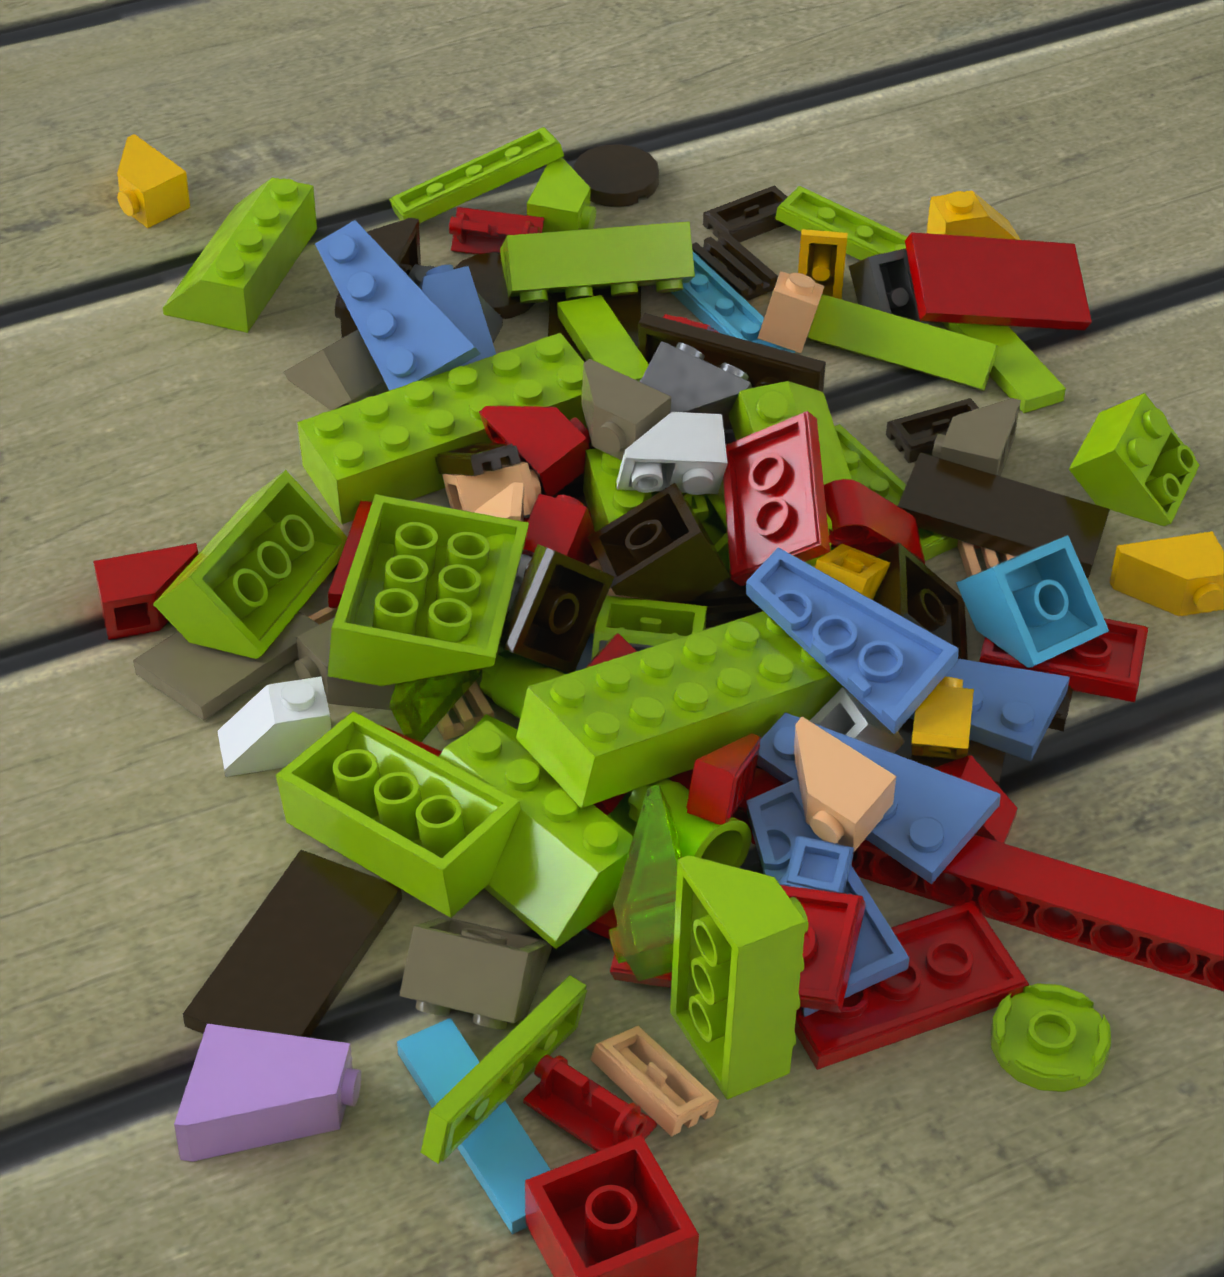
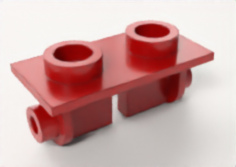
(485, 231)
(584, 1106)

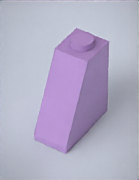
(262, 1091)

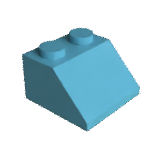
(1035, 603)

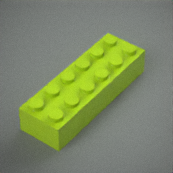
(393, 437)
(668, 706)

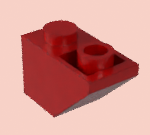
(561, 526)
(133, 583)

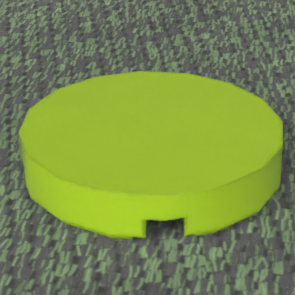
(1050, 1038)

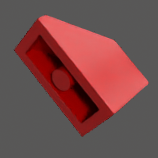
(543, 440)

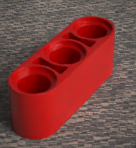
(868, 520)

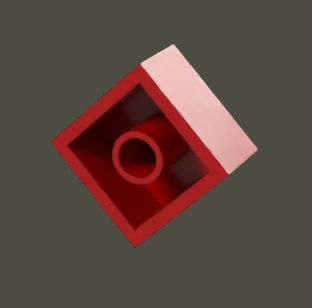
(611, 1217)

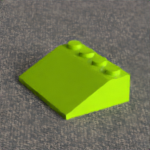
(424, 593)

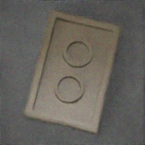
(211, 678)

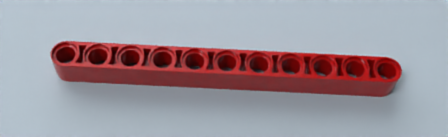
(1055, 901)

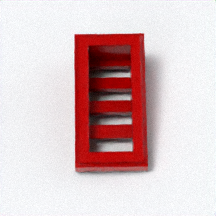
(723, 779)

